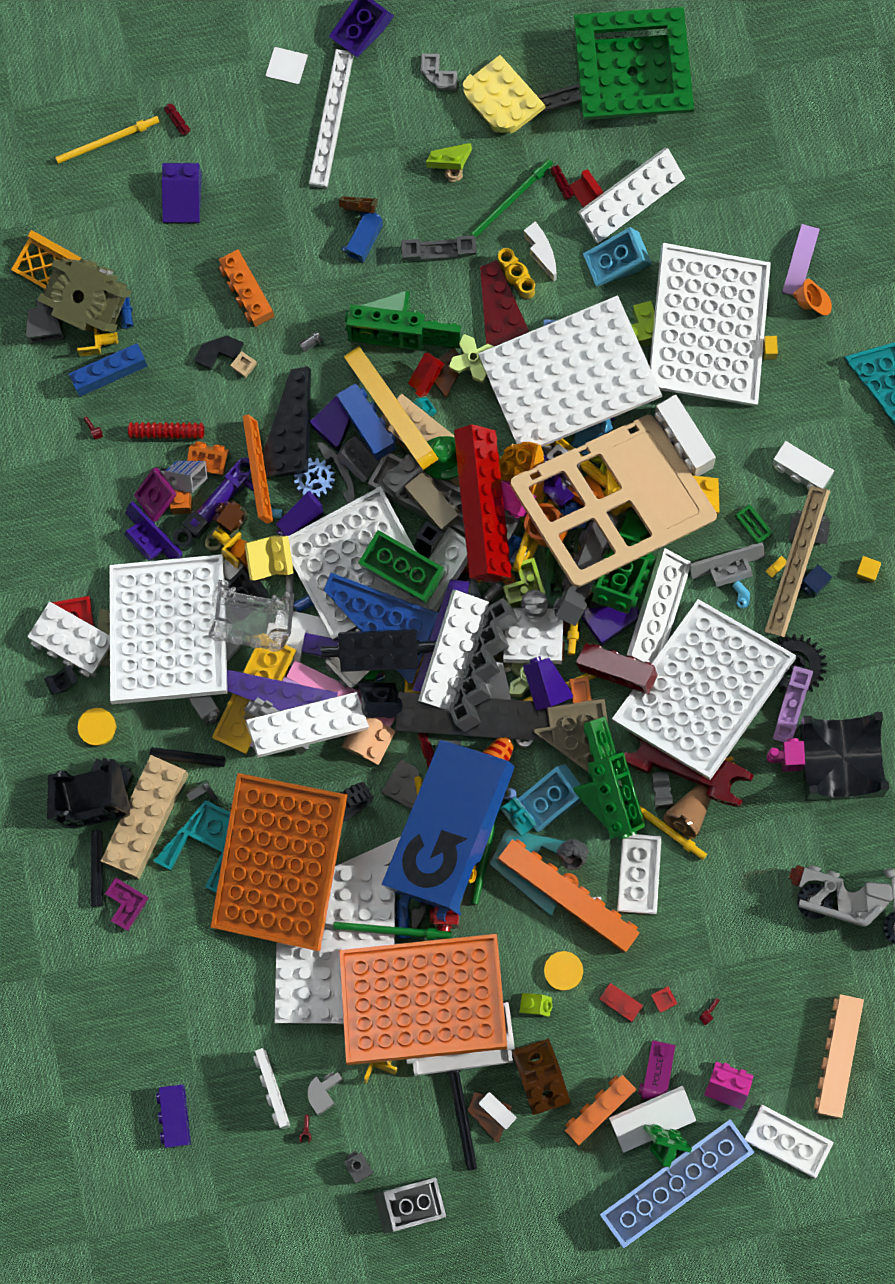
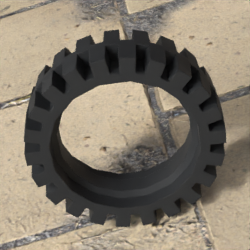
(357, 799)

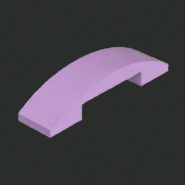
(801, 259)
(792, 704)

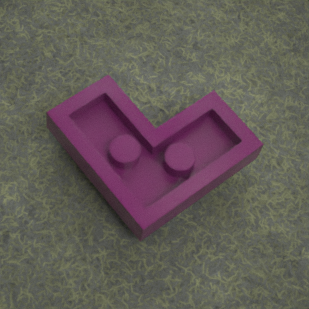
(130, 900)

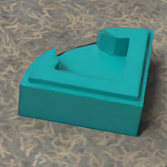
(425, 405)

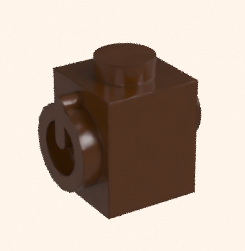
(229, 515)

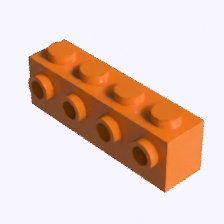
(247, 289)
(600, 1110)

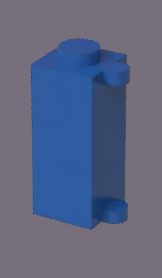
(364, 236)

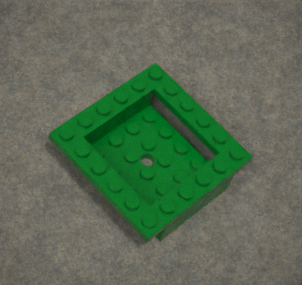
(660, 62)

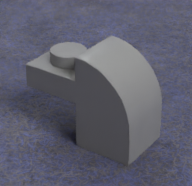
(318, 1094)

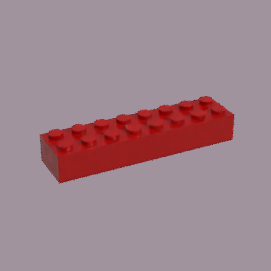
(482, 504)

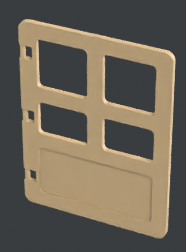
(649, 479)

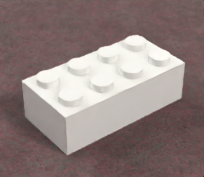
(685, 436)

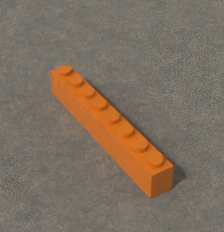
(568, 896)

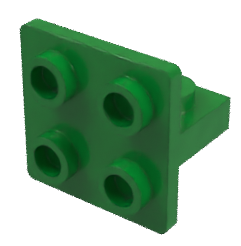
(666, 1143)

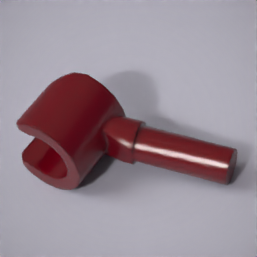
(96, 432)
(706, 1017)
(306, 1129)

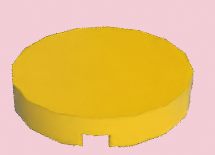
(96, 726)
(563, 971)

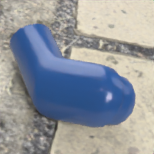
(514, 544)

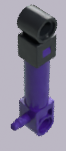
(200, 520)

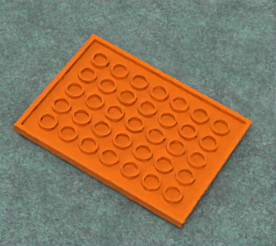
(279, 861)
(422, 999)

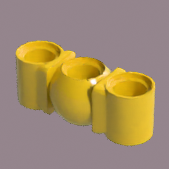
(512, 266)

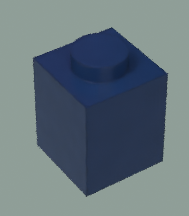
(815, 581)

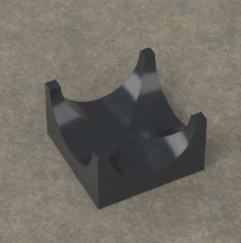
(843, 758)

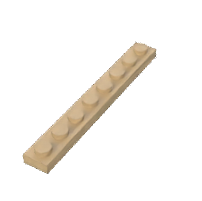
(797, 561)

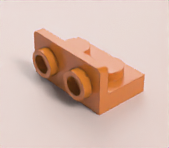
(214, 456)

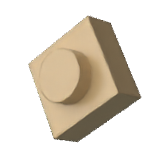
(243, 364)

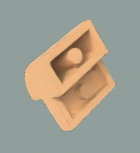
(370, 743)

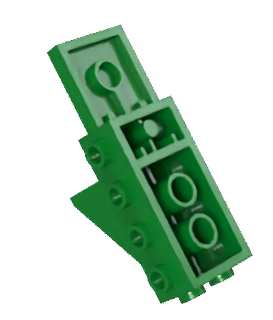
(393, 316)
(620, 586)
(604, 794)

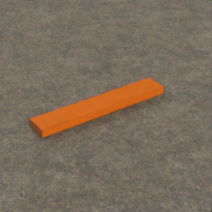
(257, 469)

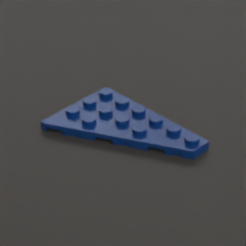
(380, 611)

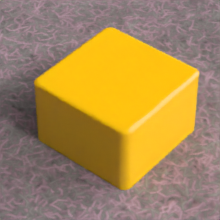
(770, 347)
(868, 569)

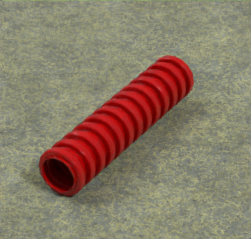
(165, 430)

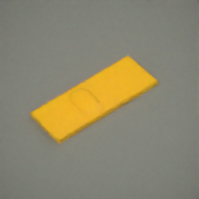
(776, 567)

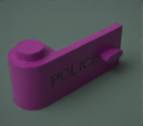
(657, 1071)

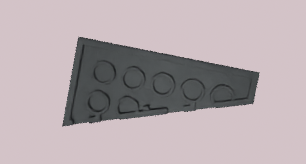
(288, 440)

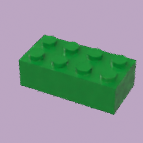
(402, 567)

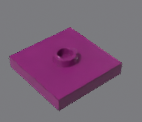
(155, 494)

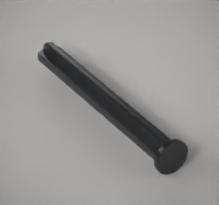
(462, 1119)

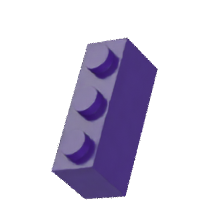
(173, 1116)

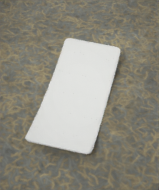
(497, 1110)

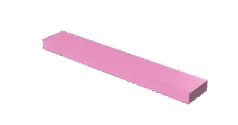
(309, 677)

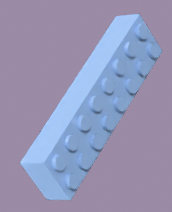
(676, 1185)

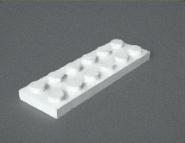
(631, 195)
(659, 606)
(452, 649)
(306, 724)

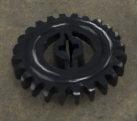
(812, 656)

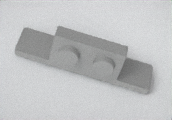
(728, 566)

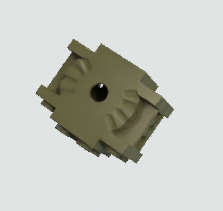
(95, 292)

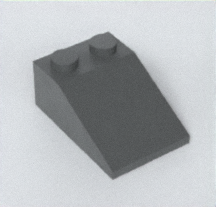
(410, 1205)

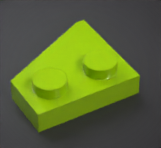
(449, 157)

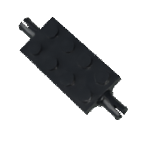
(378, 650)

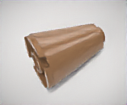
(689, 812)

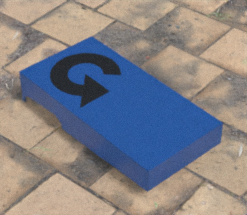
(448, 827)

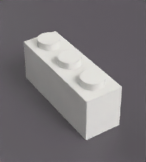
(802, 467)

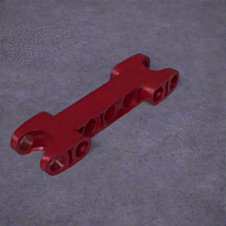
(718, 786)

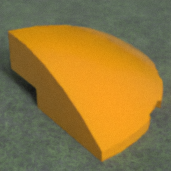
(522, 458)

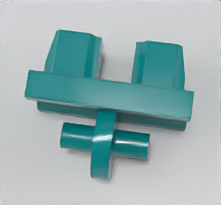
(518, 816)

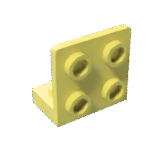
(269, 557)

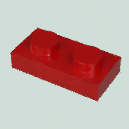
(621, 1002)

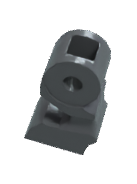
(662, 789)

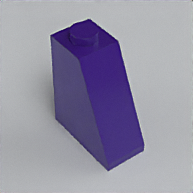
(332, 423)
(302, 514)
(608, 623)
(546, 683)

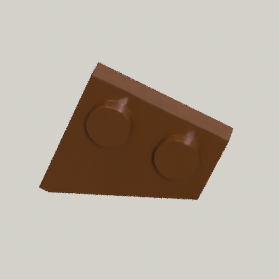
(358, 203)
(446, 376)
(491, 1126)

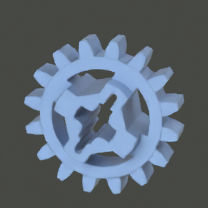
(321, 482)

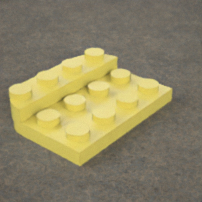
(502, 96)

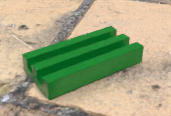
(762, 537)

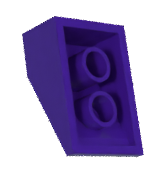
(361, 25)
(181, 192)

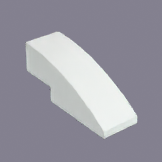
(541, 250)

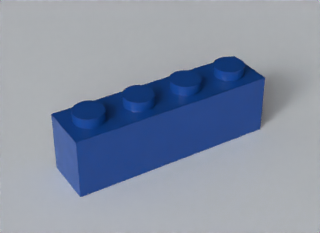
(108, 369)
(366, 421)

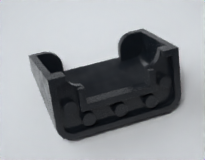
(87, 797)

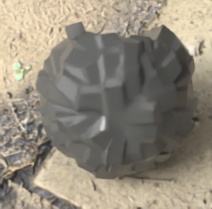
(573, 854)

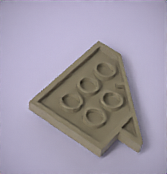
(567, 729)

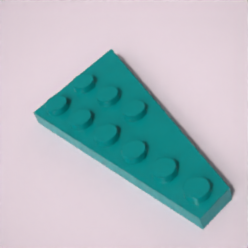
(877, 373)

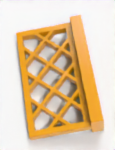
(50, 248)

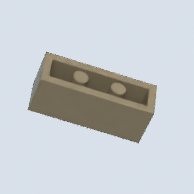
(432, 501)

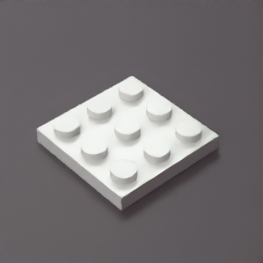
(534, 638)

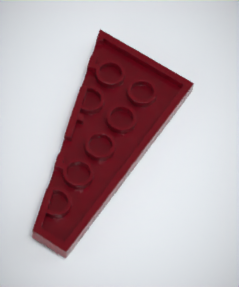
(501, 311)

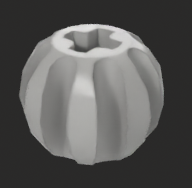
(534, 604)

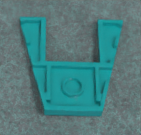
(207, 825)
(532, 843)

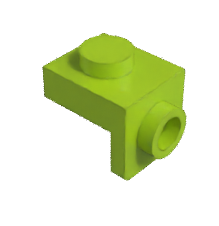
(536, 1004)

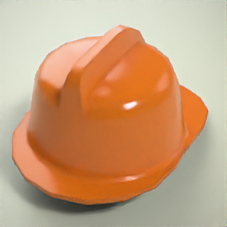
(813, 298)

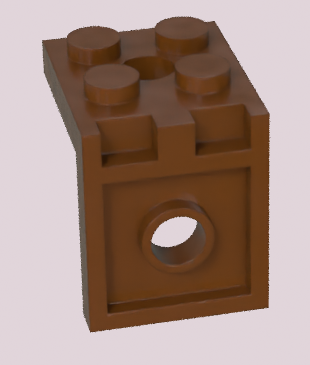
(541, 1076)

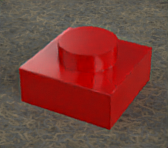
(664, 999)

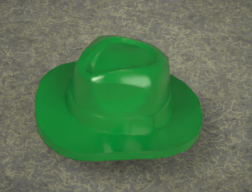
(446, 466)

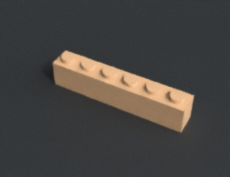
(839, 1056)

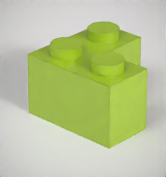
(644, 321)
(529, 581)

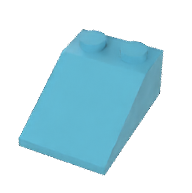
(617, 257)
(551, 796)

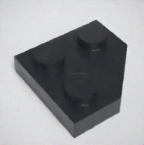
(402, 785)

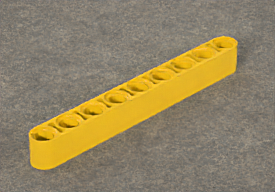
(391, 408)

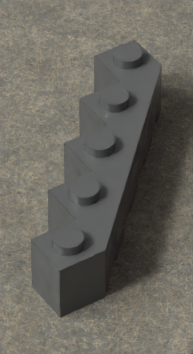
(592, 546)
(481, 664)

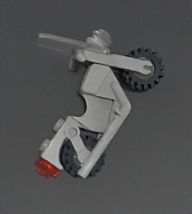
(856, 908)

